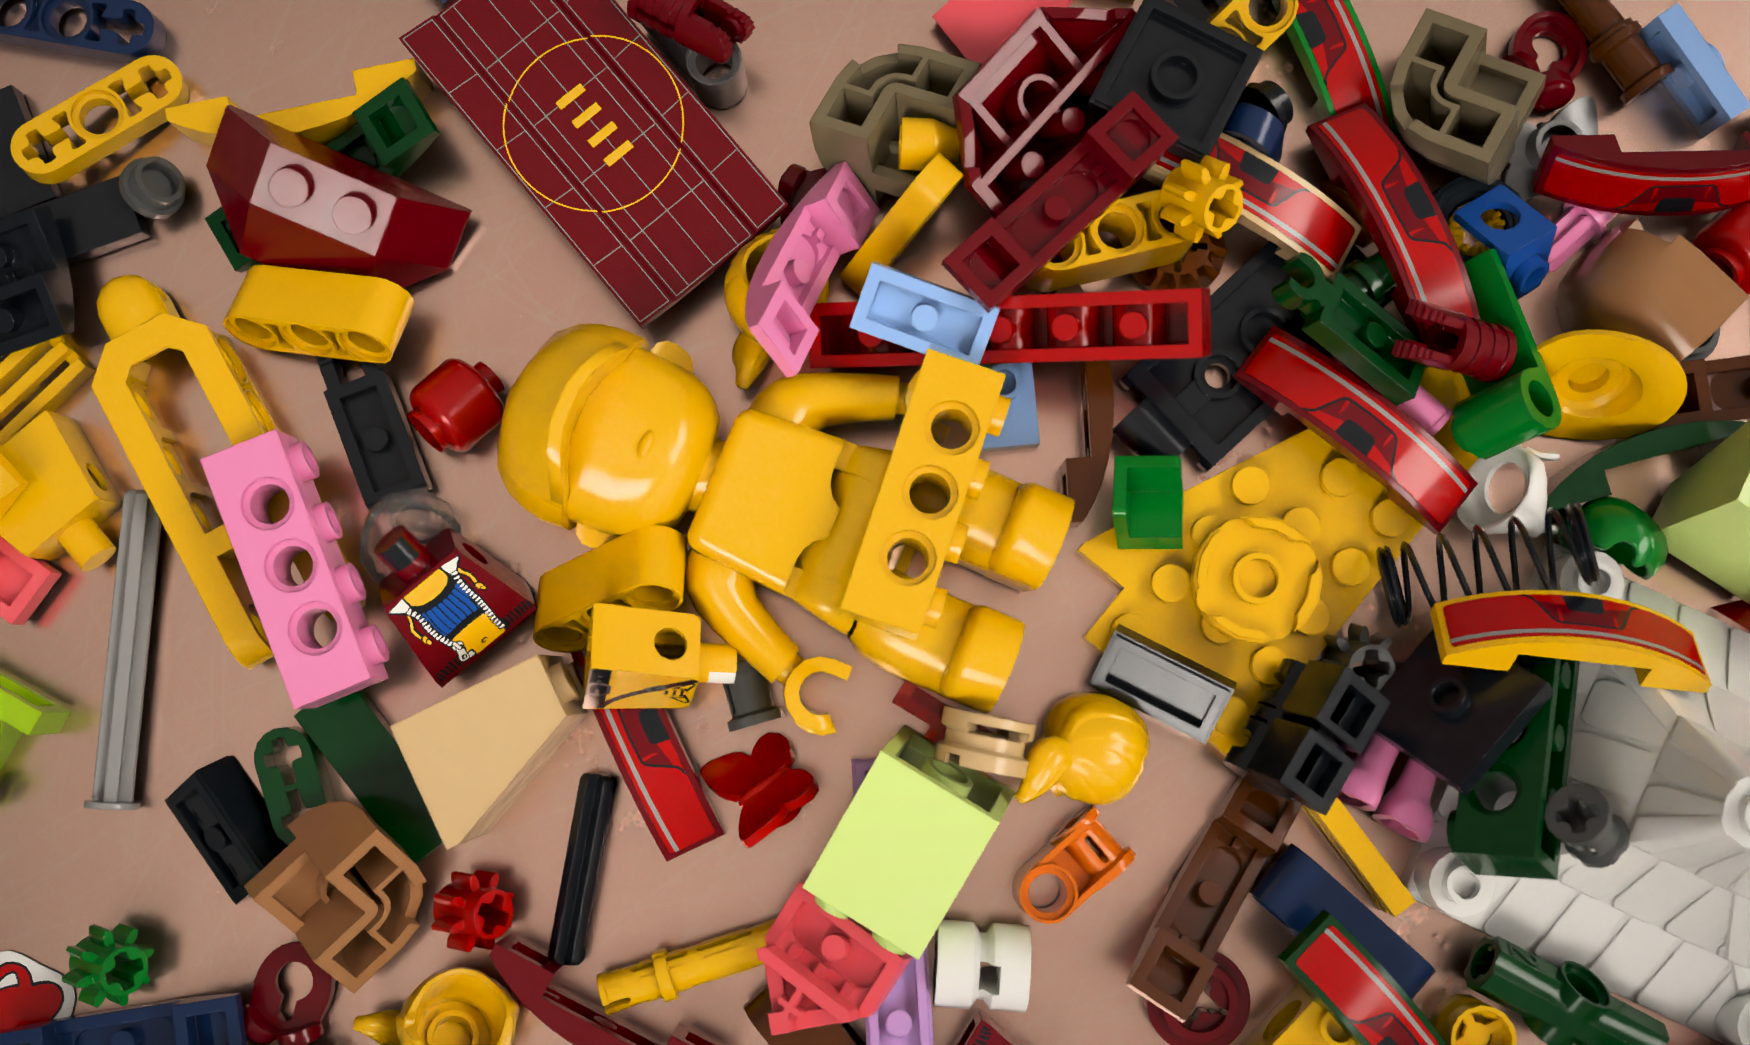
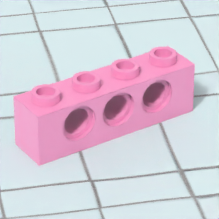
(243, 485)

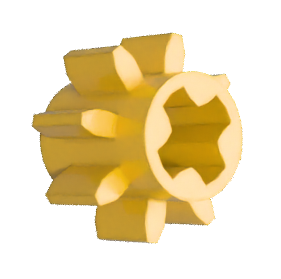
(1201, 198)

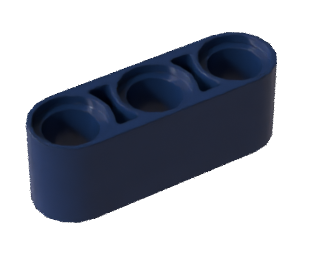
(1299, 889)

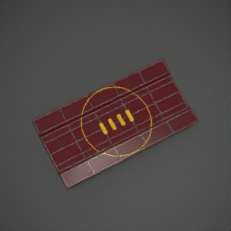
(601, 140)

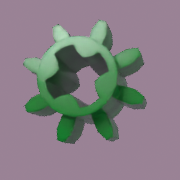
(108, 965)

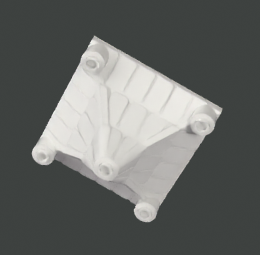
(1676, 767)

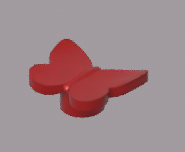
(762, 785)

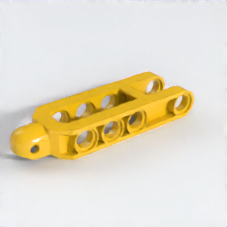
(140, 325)

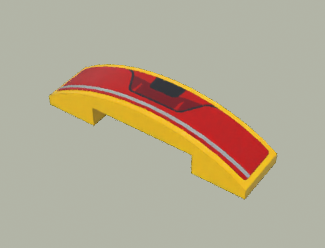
(1568, 625)

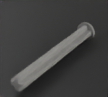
(127, 655)

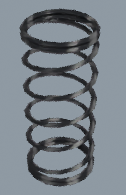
(1578, 542)

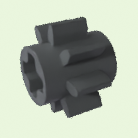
(1358, 647)

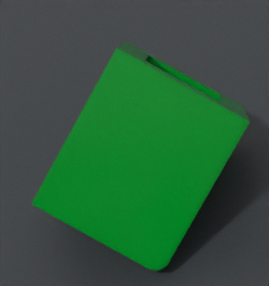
(1148, 502)

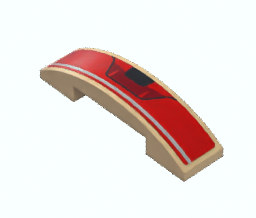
(1279, 205)

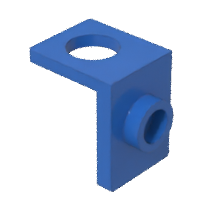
(1521, 248)

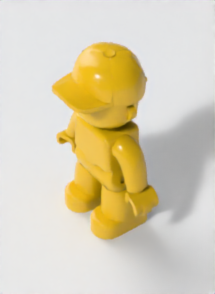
(631, 440)

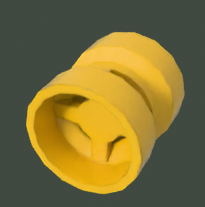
(1490, 1028)

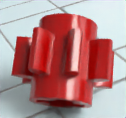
(472, 910)

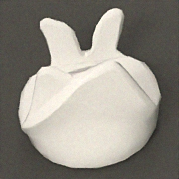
(1533, 504)

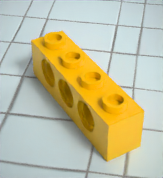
(943, 391)

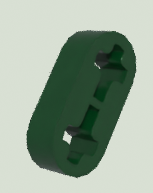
(278, 783)

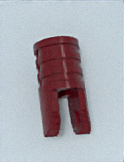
(695, 24)
(1459, 343)

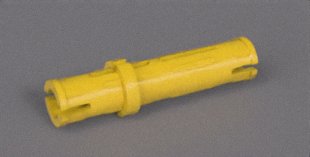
(681, 969)

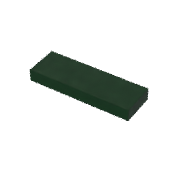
(372, 765)

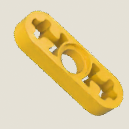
(74, 110)
(904, 220)

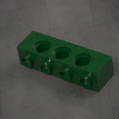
(1536, 767)

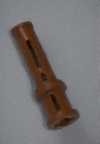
(1618, 47)

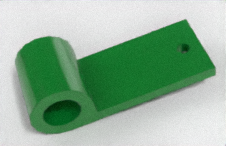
(1524, 399)

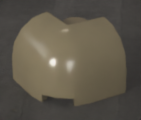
(1457, 100)
(865, 106)

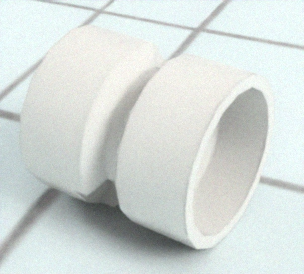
(958, 972)

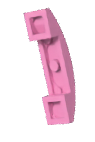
(800, 260)

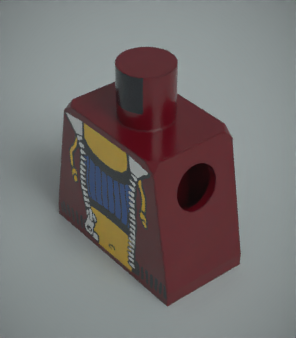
(449, 598)

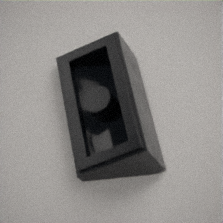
(227, 823)

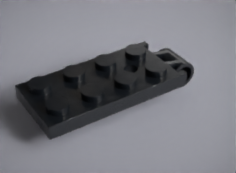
(1179, 402)

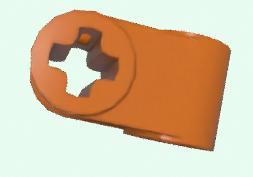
(1074, 865)

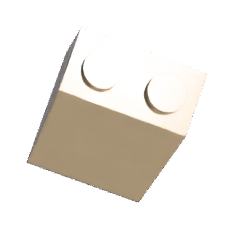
(489, 743)

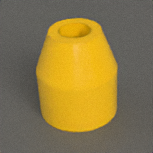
(922, 140)

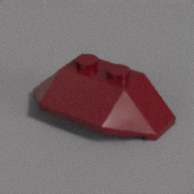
(1032, 99)
(324, 210)

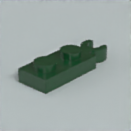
(1350, 327)

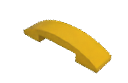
(315, 121)

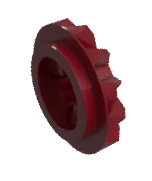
(1209, 1027)

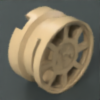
(984, 750)

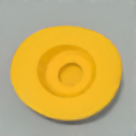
(1611, 383)

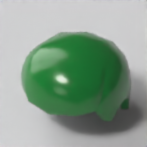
(1624, 534)

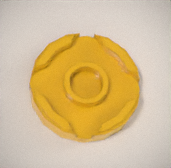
(1256, 579)

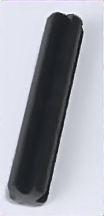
(582, 869)

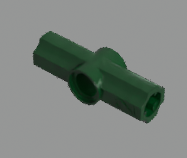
(1555, 1002)

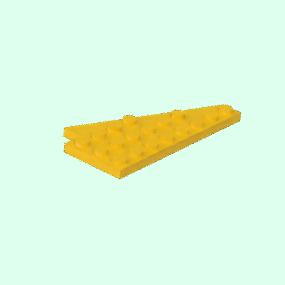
(1309, 488)

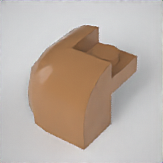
(1647, 290)
(343, 891)

